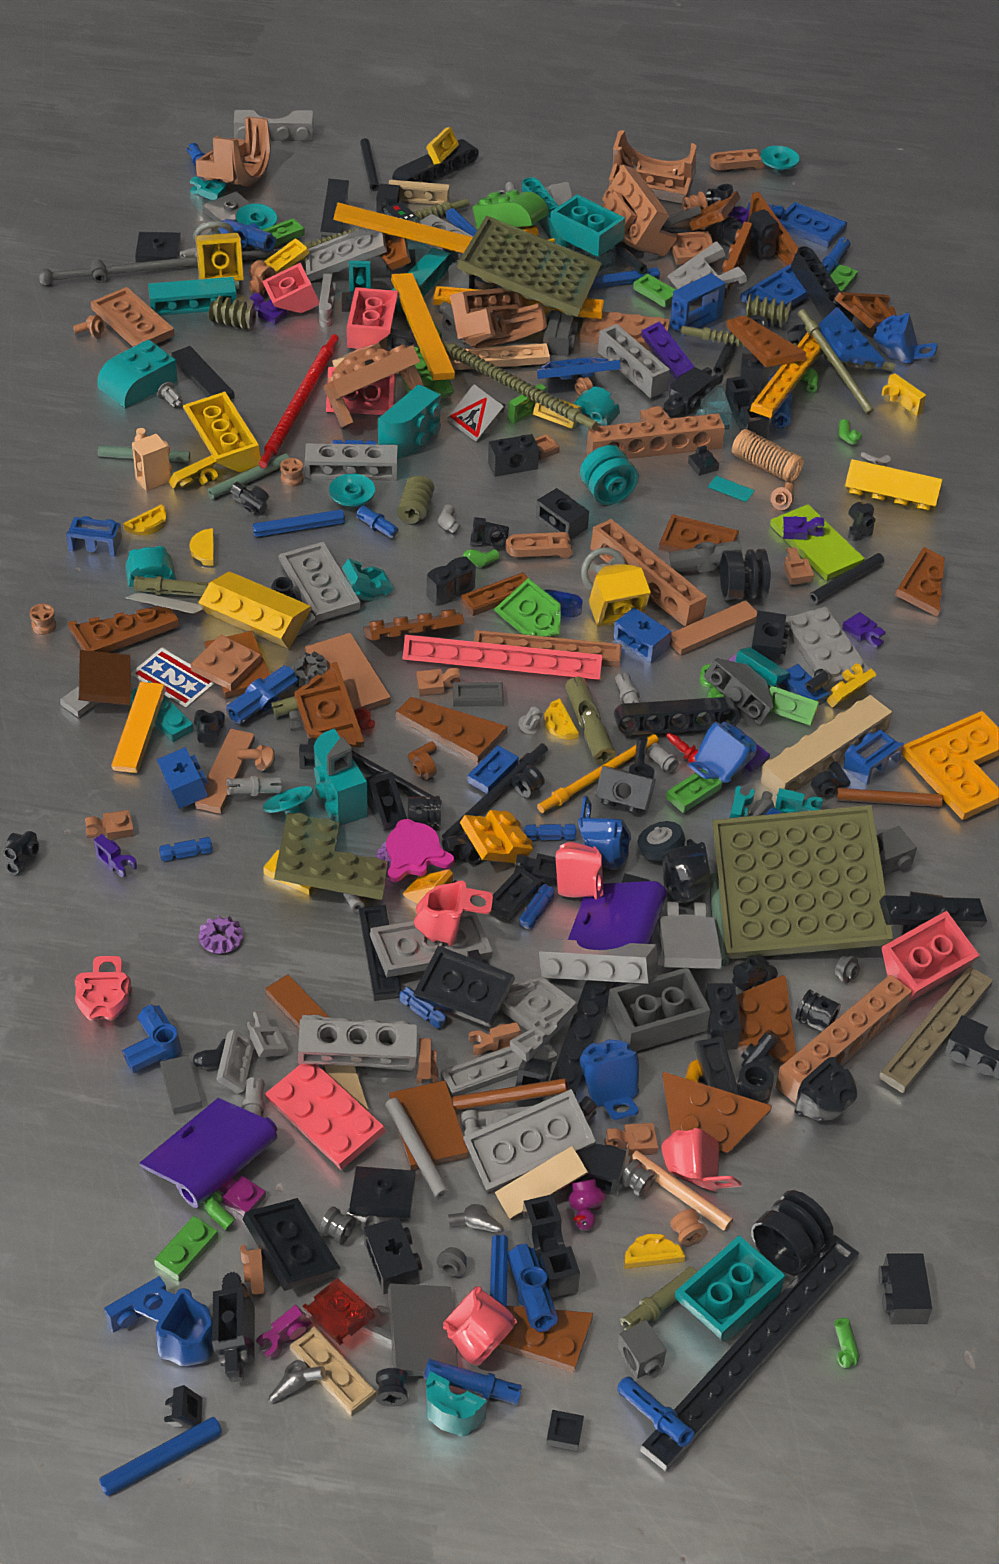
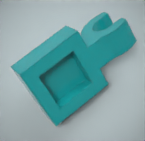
(210, 189)
(740, 801)
(792, 801)

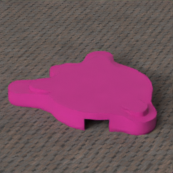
(413, 848)

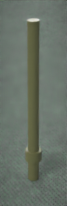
(814, 330)

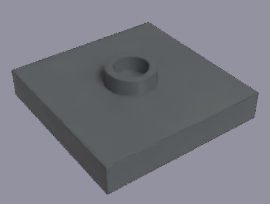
(225, 207)

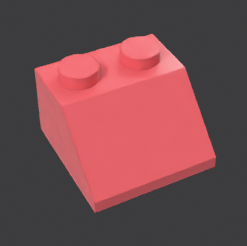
(291, 290)

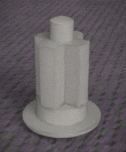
(167, 391)
(530, 723)

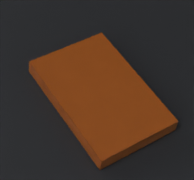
(686, 533)
(260, 671)
(434, 1121)

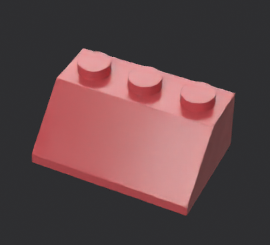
(370, 316)
(369, 400)
(929, 955)

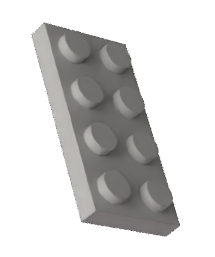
(336, 253)
(319, 581)
(824, 644)
(406, 950)
(528, 1139)

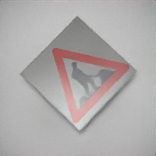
(476, 413)

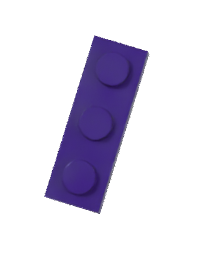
(666, 349)

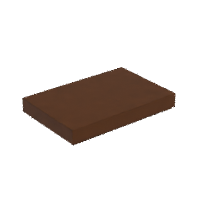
(104, 677)

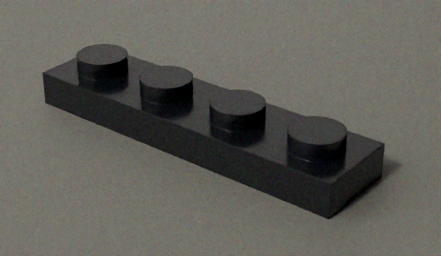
(919, 909)

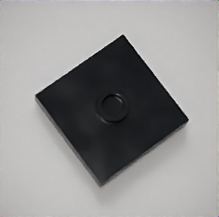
(157, 246)
(382, 1192)

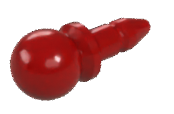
(683, 748)

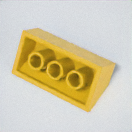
(224, 432)
(893, 484)
(255, 608)

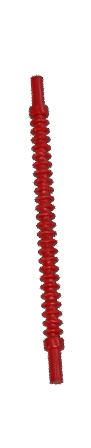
(298, 401)

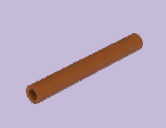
(889, 797)
(510, 1094)

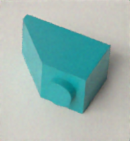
(360, 275)

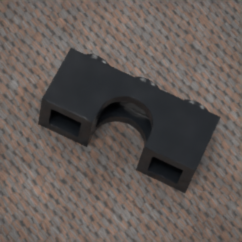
(740, 398)
(969, 1047)
(544, 1233)

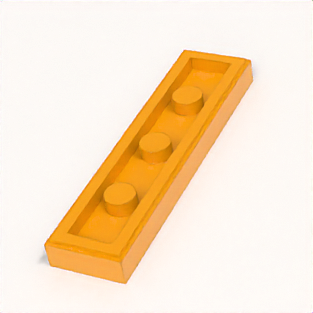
(138, 727)

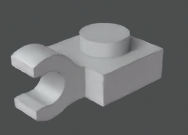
(266, 1039)

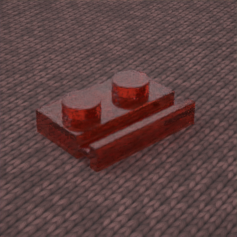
(339, 1311)

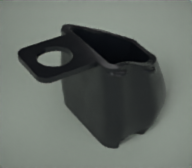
(686, 872)
(826, 1091)

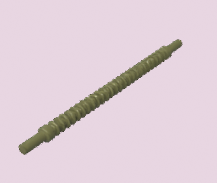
(438, 210)
(706, 334)
(498, 374)

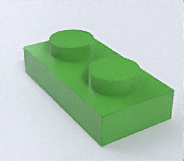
(286, 231)
(844, 277)
(654, 290)
(522, 406)
(793, 705)
(692, 791)
(186, 1248)

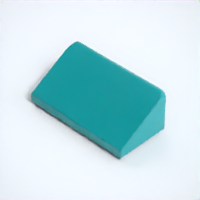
(763, 666)

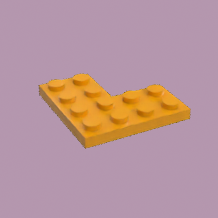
(951, 761)

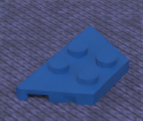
(780, 285)
(847, 340)
(585, 366)

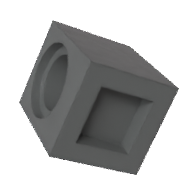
(642, 1349)

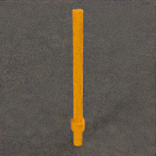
(562, 795)

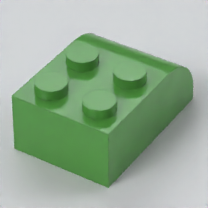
(511, 208)

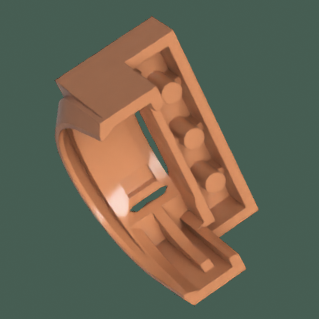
(228, 155)
(656, 173)
(630, 194)
(481, 328)
(385, 364)

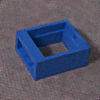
(709, 288)

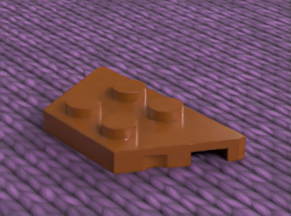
(714, 213)
(868, 308)
(327, 706)
(765, 1009)
(715, 1111)

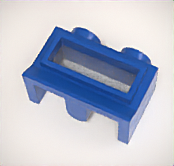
(94, 531)
(871, 754)

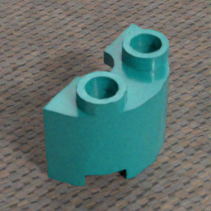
(598, 405)
(149, 563)
(367, 581)
(450, 1411)

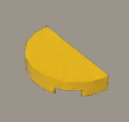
(147, 522)
(203, 547)
(559, 722)
(652, 1251)

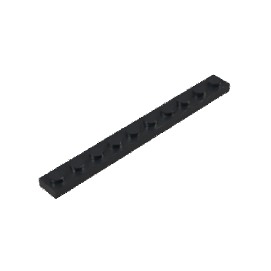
(585, 1024)
(754, 1347)

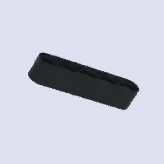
(425, 171)
(817, 282)
(666, 710)

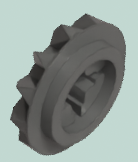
(317, 663)

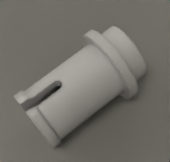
(667, 761)

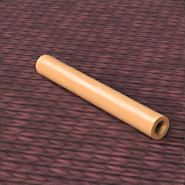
(685, 1193)

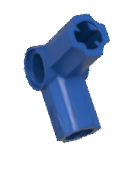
(161, 1043)

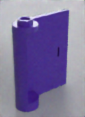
(619, 917)
(210, 1150)

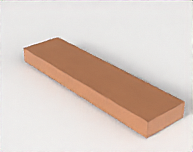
(713, 627)
(225, 766)

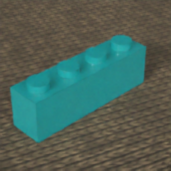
(189, 295)

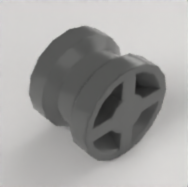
(638, 1178)
(337, 1225)

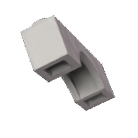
(295, 126)
(624, 964)

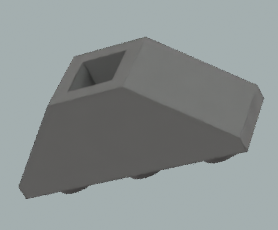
(743, 686)

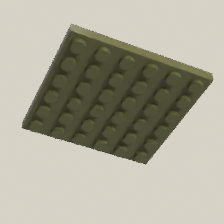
(530, 266)
(800, 882)

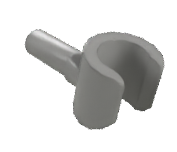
(878, 461)

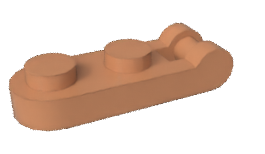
(736, 159)
(539, 544)

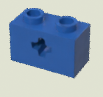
(642, 635)
(183, 778)

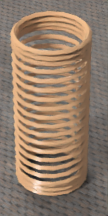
(789, 466)

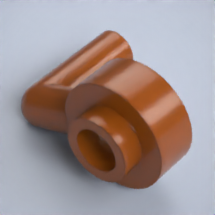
(422, 762)

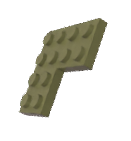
(310, 859)

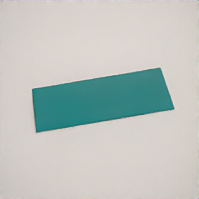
(730, 488)

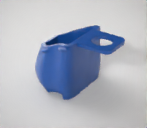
(898, 339)
(723, 752)
(607, 835)
(611, 1076)
(182, 1326)

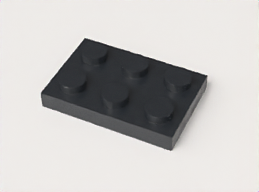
(464, 986)
(291, 1244)

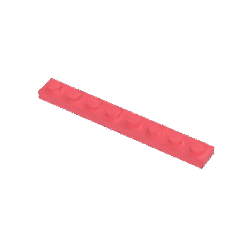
(502, 657)

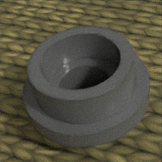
(847, 968)
(452, 1262)

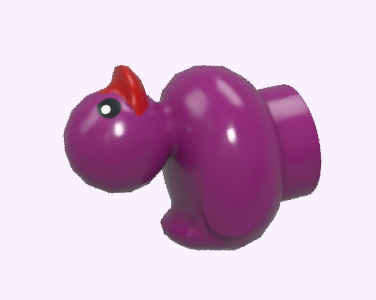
(585, 1197)

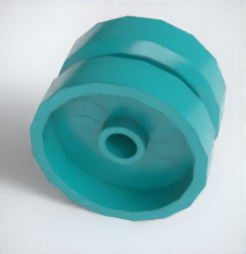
(609, 475)

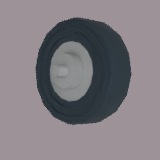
(659, 839)

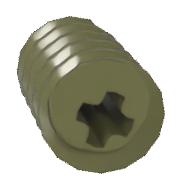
(769, 311)
(233, 313)
(415, 499)

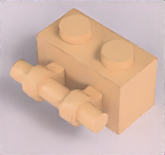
(151, 460)

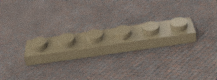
(935, 1029)

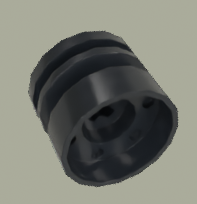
(742, 574)
(792, 1231)

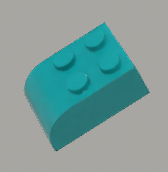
(588, 225)
(136, 373)
(411, 421)
(343, 792)
(731, 1289)

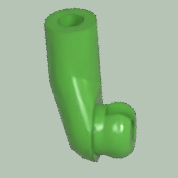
(217, 1211)

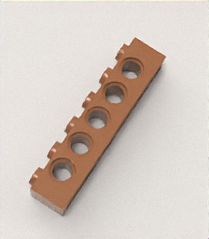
(660, 436)
(666, 585)
(847, 1033)

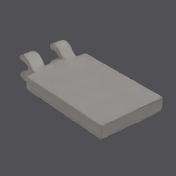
(689, 939)

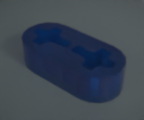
(566, 600)

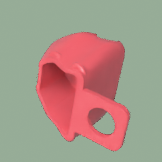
(579, 871)
(442, 909)
(103, 993)
(695, 1158)
(478, 1325)

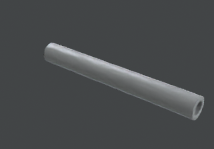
(417, 1148)

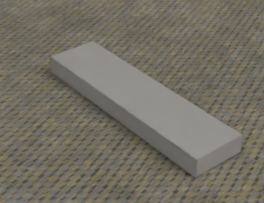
(489, 1069)

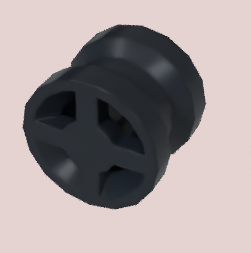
(527, 781)
(391, 1387)

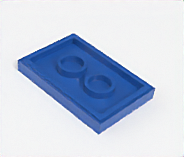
(812, 224)

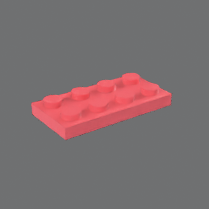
(325, 1113)

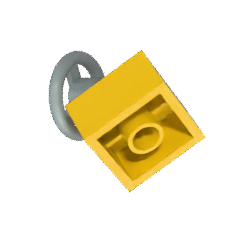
(218, 253)
(615, 587)

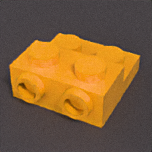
(497, 836)

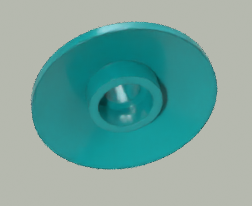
(780, 157)
(258, 214)
(352, 489)
(288, 800)

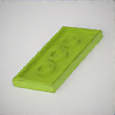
(827, 553)

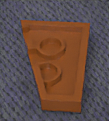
(397, 252)
(923, 582)

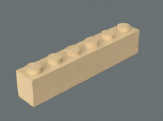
(816, 751)

